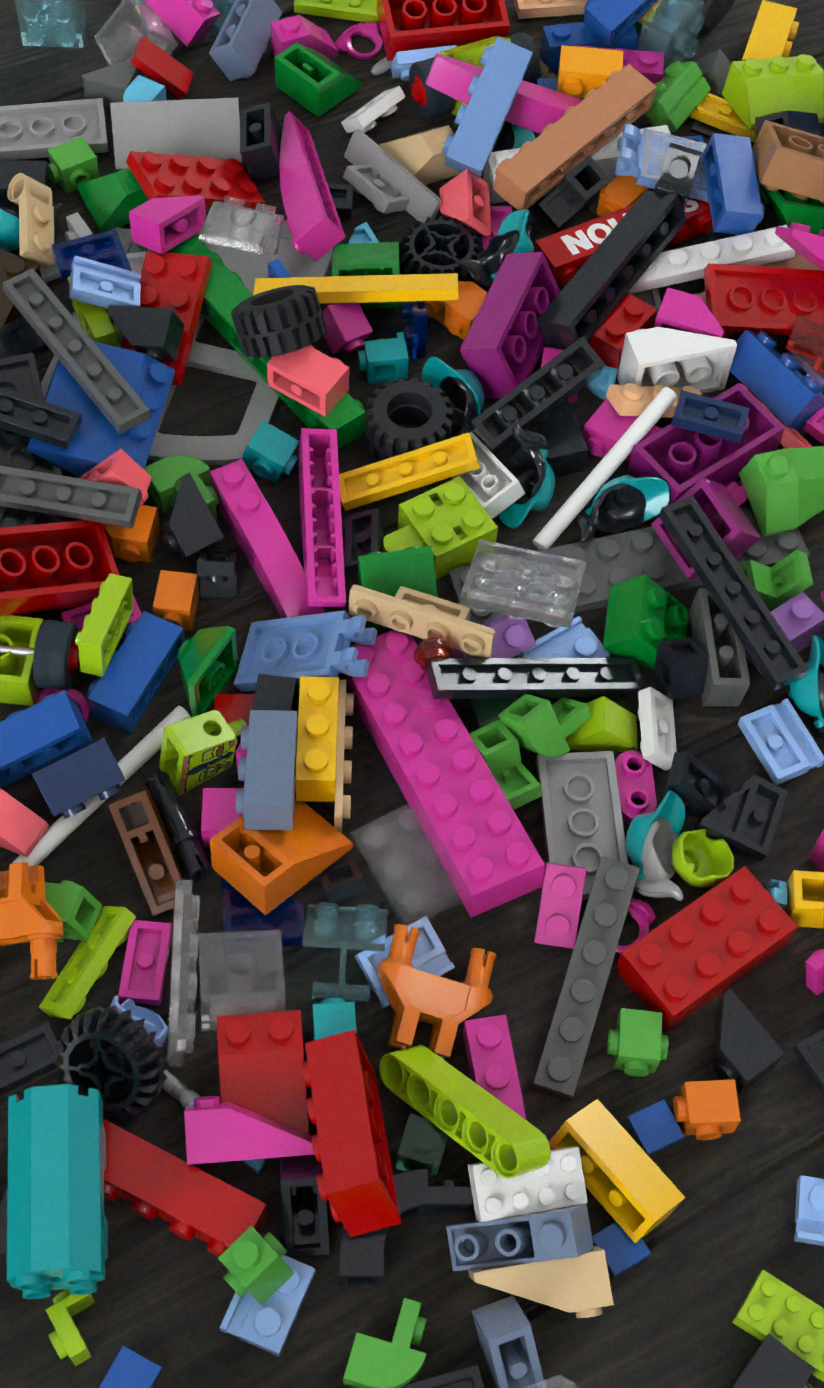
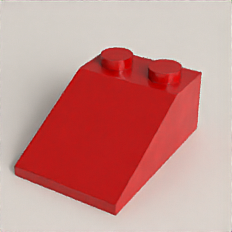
(625, 318)
(262, 1065)

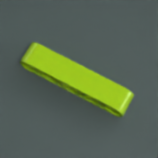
(465, 1111)

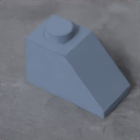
(508, 1344)

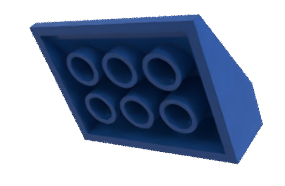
(96, 435)

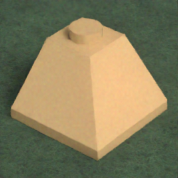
(423, 154)

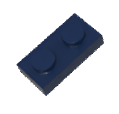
(710, 416)

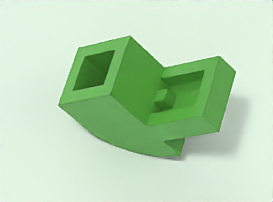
(171, 468)
(780, 581)
(542, 725)
(503, 758)
(388, 1364)

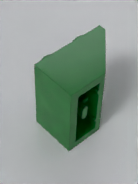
(313, 79)
(367, 260)
(390, 570)
(640, 617)

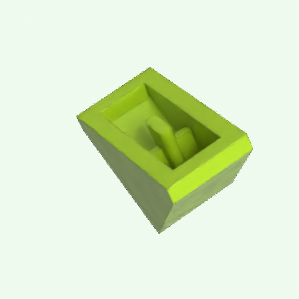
(607, 730)

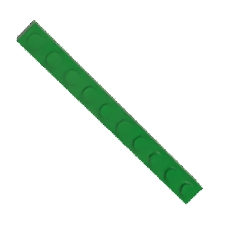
(221, 296)

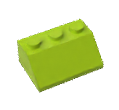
(774, 86)

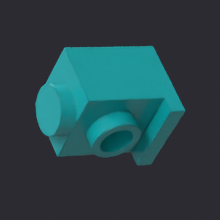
(384, 359)

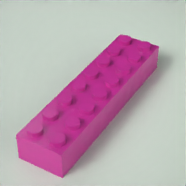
(444, 778)

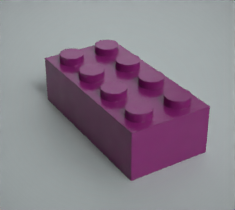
(505, 333)
(687, 456)

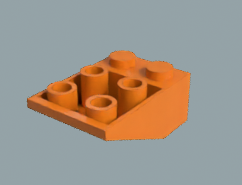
(276, 863)

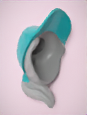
(650, 846)

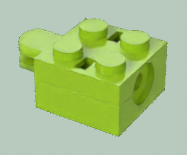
(448, 521)

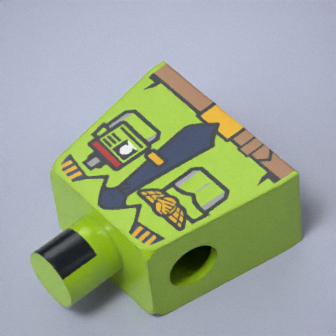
(198, 749)

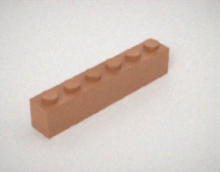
(573, 137)

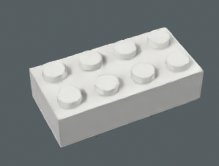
(492, 482)
(544, 1189)

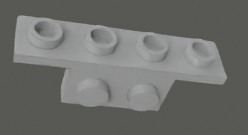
(387, 181)

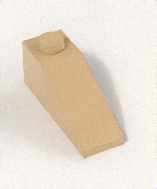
(564, 1284)

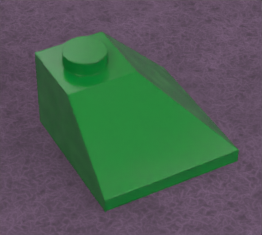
(111, 198)
(796, 210)
(207, 665)

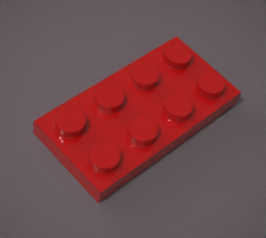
(191, 176)
(176, 284)
(763, 297)

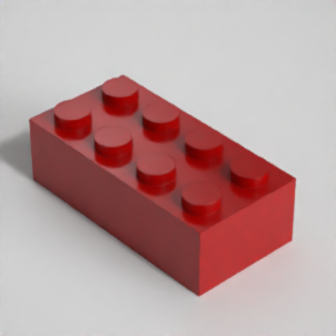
(439, 23)
(52, 566)
(705, 948)
(350, 1134)

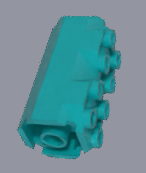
(56, 1191)

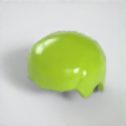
(701, 859)

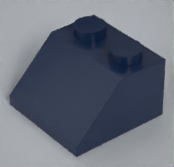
(79, 778)

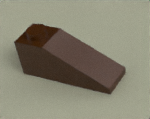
(148, 848)

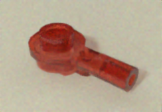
(431, 648)

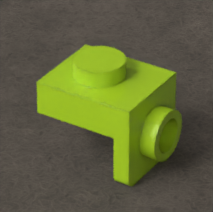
(66, 1336)

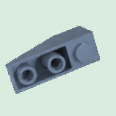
(521, 1238)

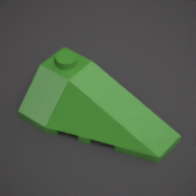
(785, 487)

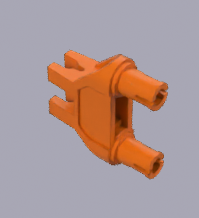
(29, 917)
(429, 997)

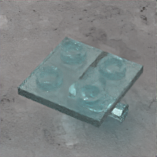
(344, 928)

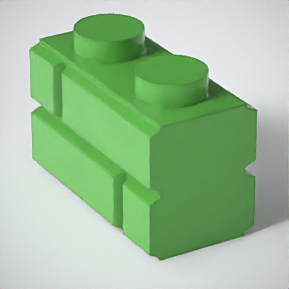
(677, 95)

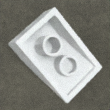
(675, 359)

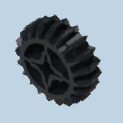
(441, 245)
(121, 1053)

